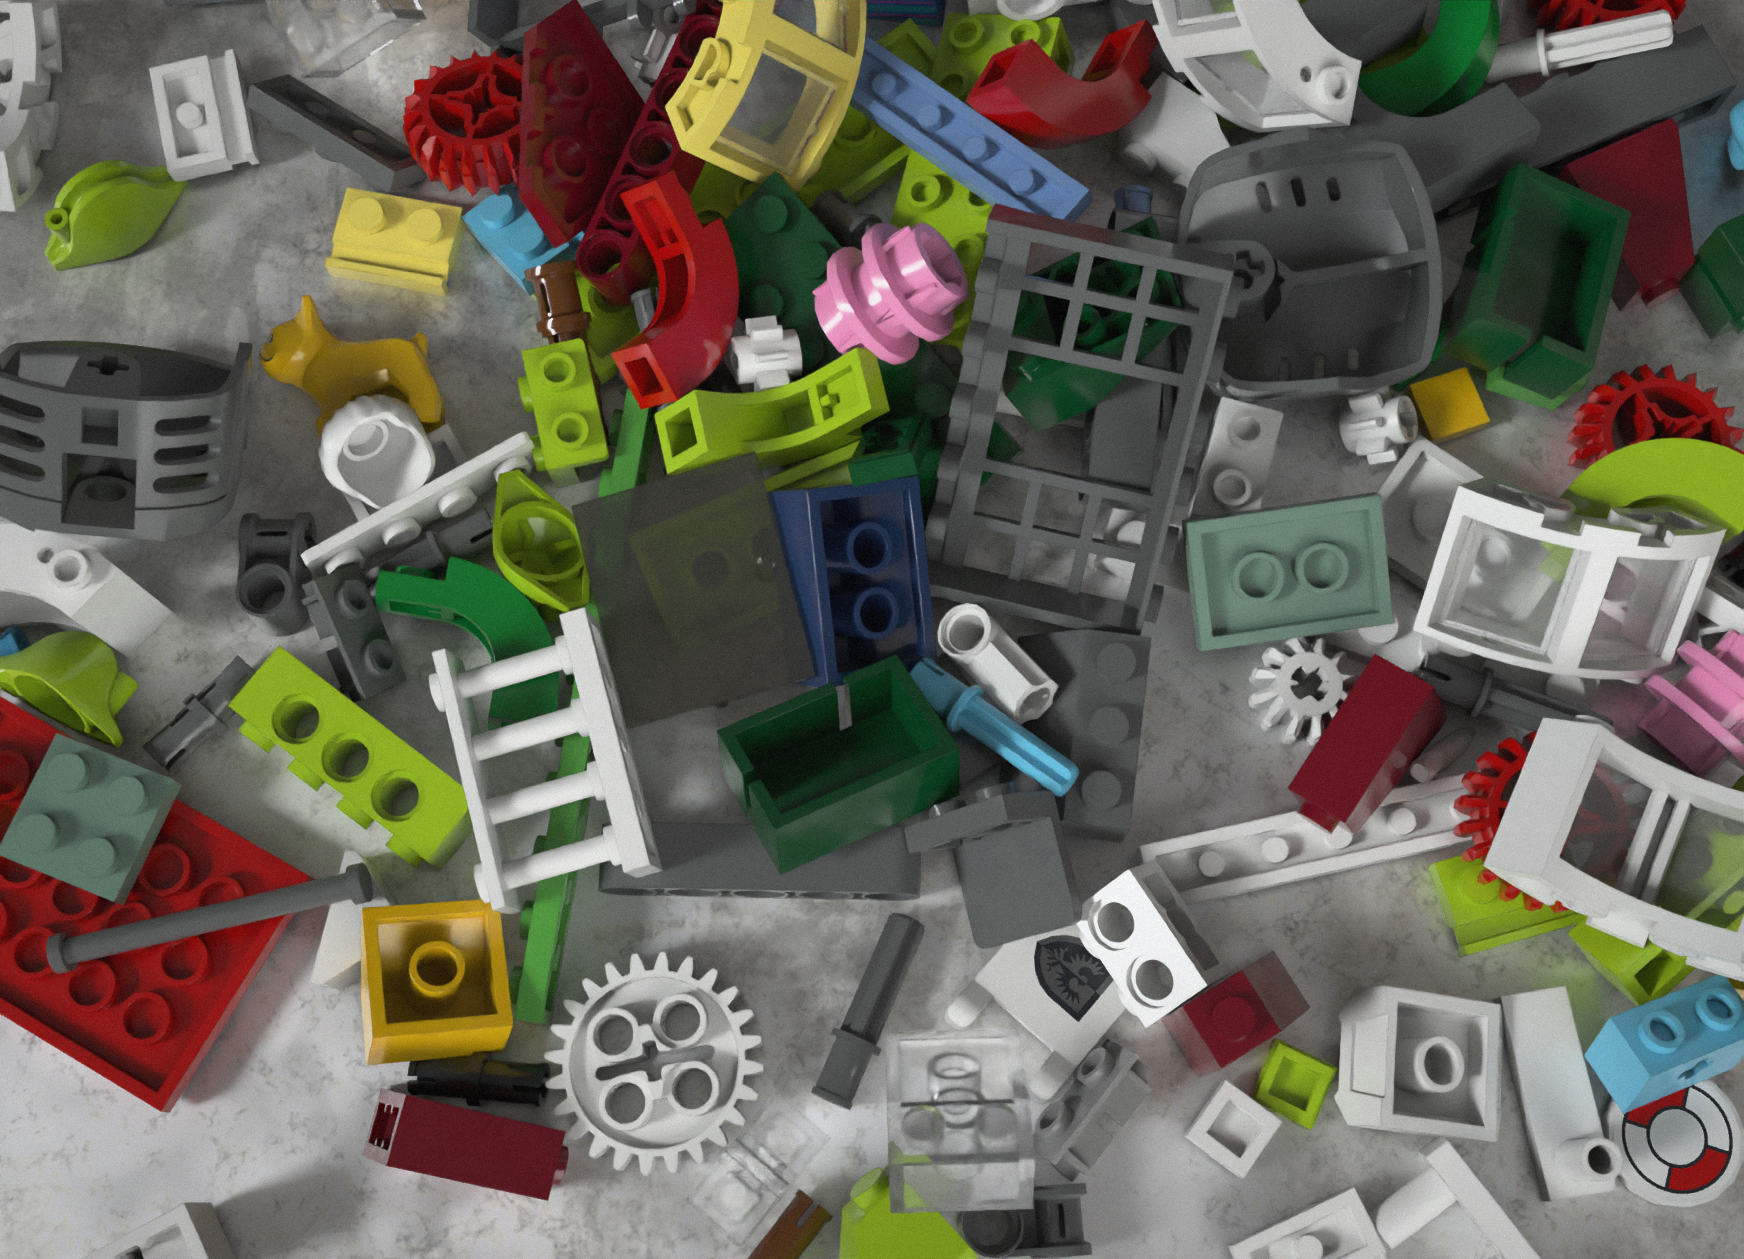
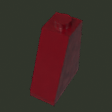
(1649, 181)
(1367, 747)
(1236, 1015)
(466, 1145)

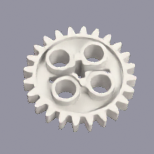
(666, 1124)

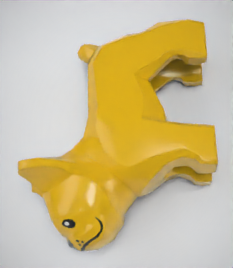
(339, 371)

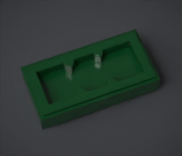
(891, 449)

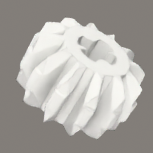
(1293, 670)

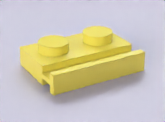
(396, 241)

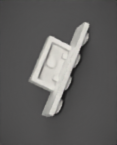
(449, 493)

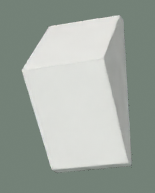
(340, 946)

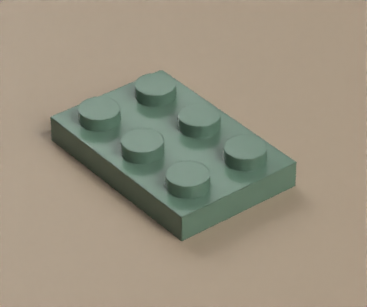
(1288, 571)

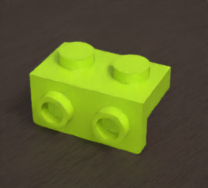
(565, 408)

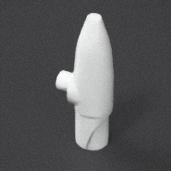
(1442, 754)

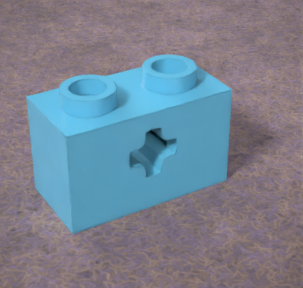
(1670, 1043)

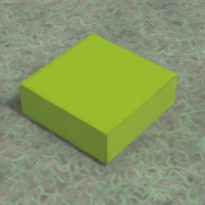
(1292, 1083)

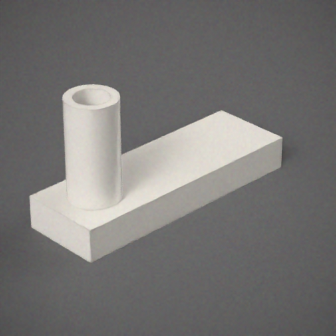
(1556, 1096)
(1437, 1188)

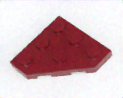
(572, 121)

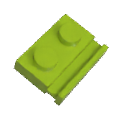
(1480, 916)

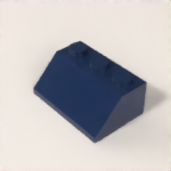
(858, 573)

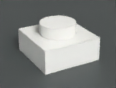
(1233, 1129)

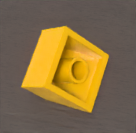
(433, 981)

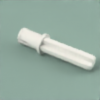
(1581, 45)

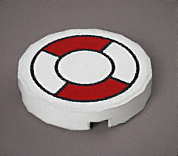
(1678, 1146)

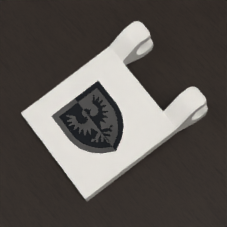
(1053, 992)

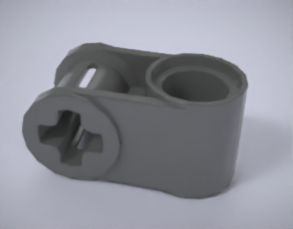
(273, 563)
(1036, 1230)

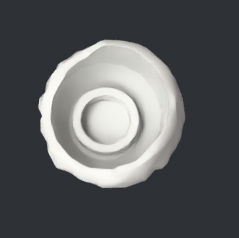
(376, 450)

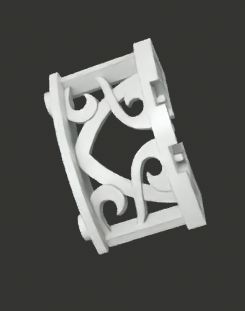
(32, 50)

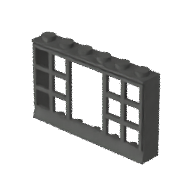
(976, 399)

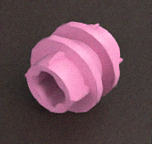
(891, 292)
(1703, 714)

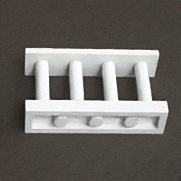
(608, 778)

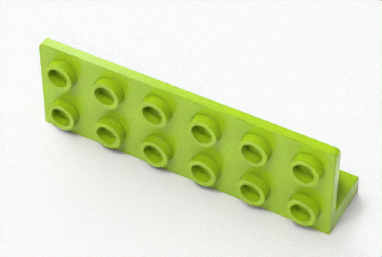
(927, 191)

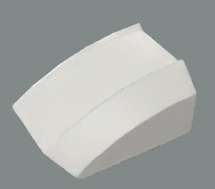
(1421, 1063)

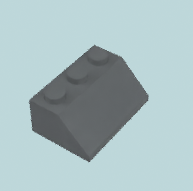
(1091, 723)

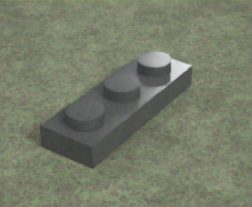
(335, 132)

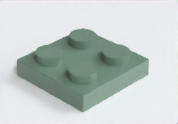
(89, 819)

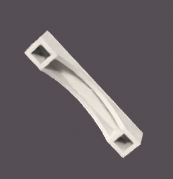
(1179, 134)

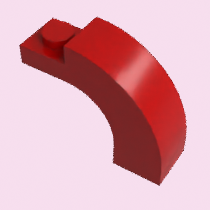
(1052, 110)
(695, 294)

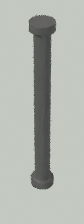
(67, 951)

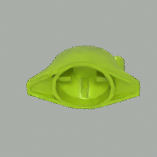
(108, 212)
(538, 547)
(72, 682)

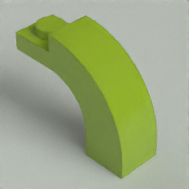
(778, 422)
(1666, 471)

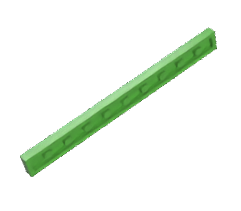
(547, 918)

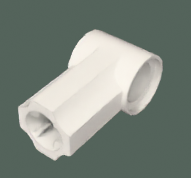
(996, 662)

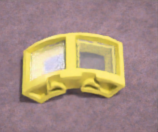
(771, 86)

